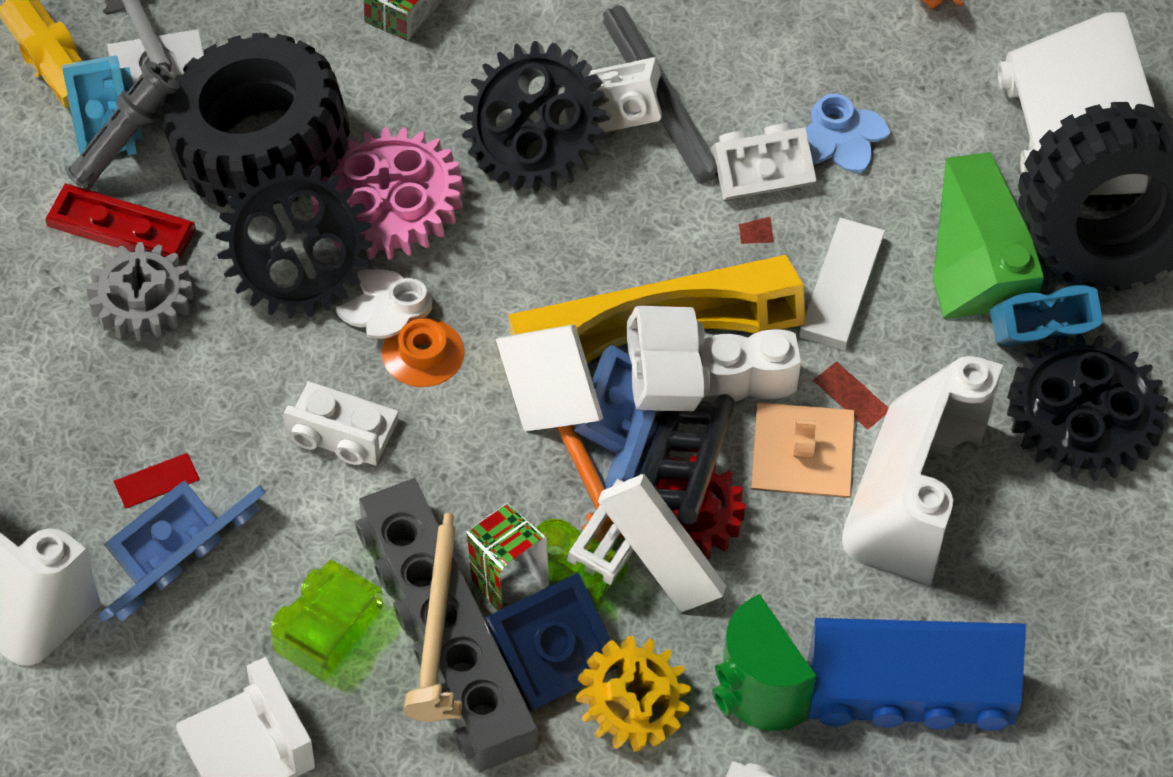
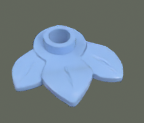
(846, 138)

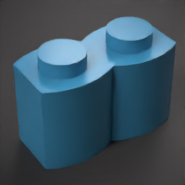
(1038, 315)

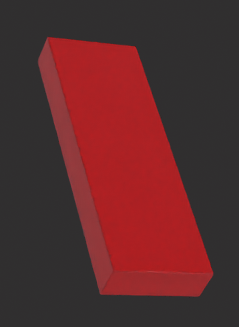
(118, 221)

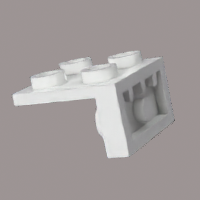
(249, 733)

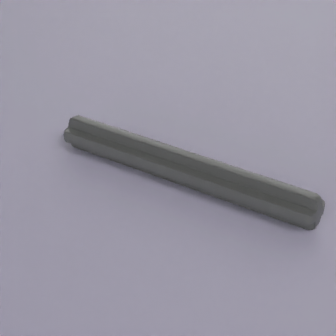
(674, 116)

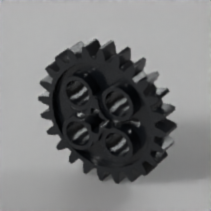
(508, 89)
(254, 259)
(1062, 376)

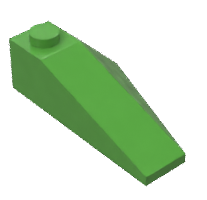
(981, 240)

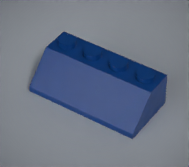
(917, 672)

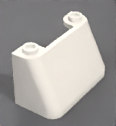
(1073, 71)
(898, 511)
(43, 594)

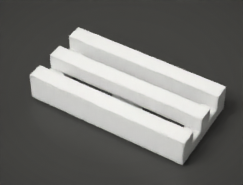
(595, 562)

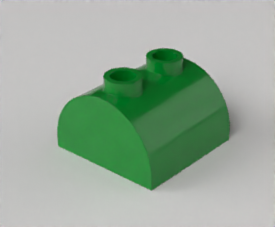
(762, 671)

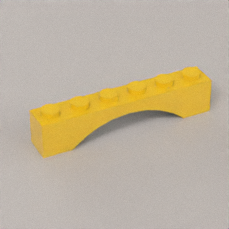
(737, 297)

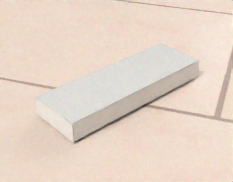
(842, 283)
(662, 543)

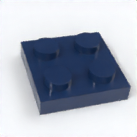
(549, 639)

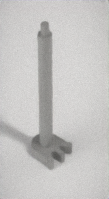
(143, 27)

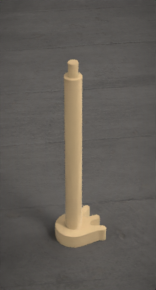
(427, 702)

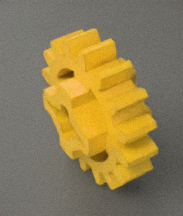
(618, 709)

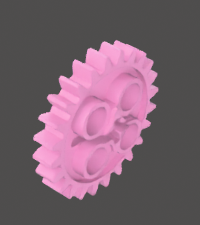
(404, 187)

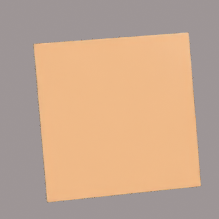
(803, 449)

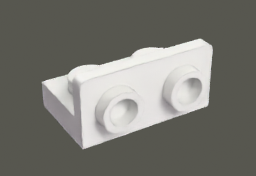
(630, 94)
(763, 162)
(340, 423)

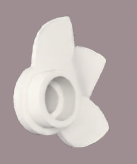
(386, 303)

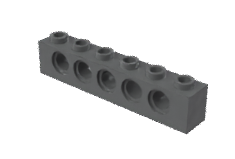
(405, 514)

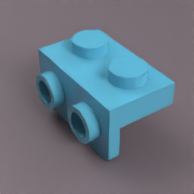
(93, 96)

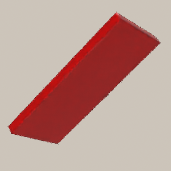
(155, 480)

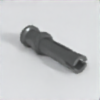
(133, 110)

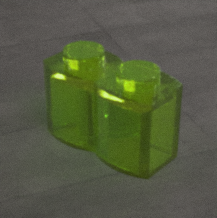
(325, 619)

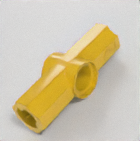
(41, 42)

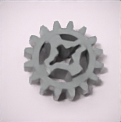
(162, 295)

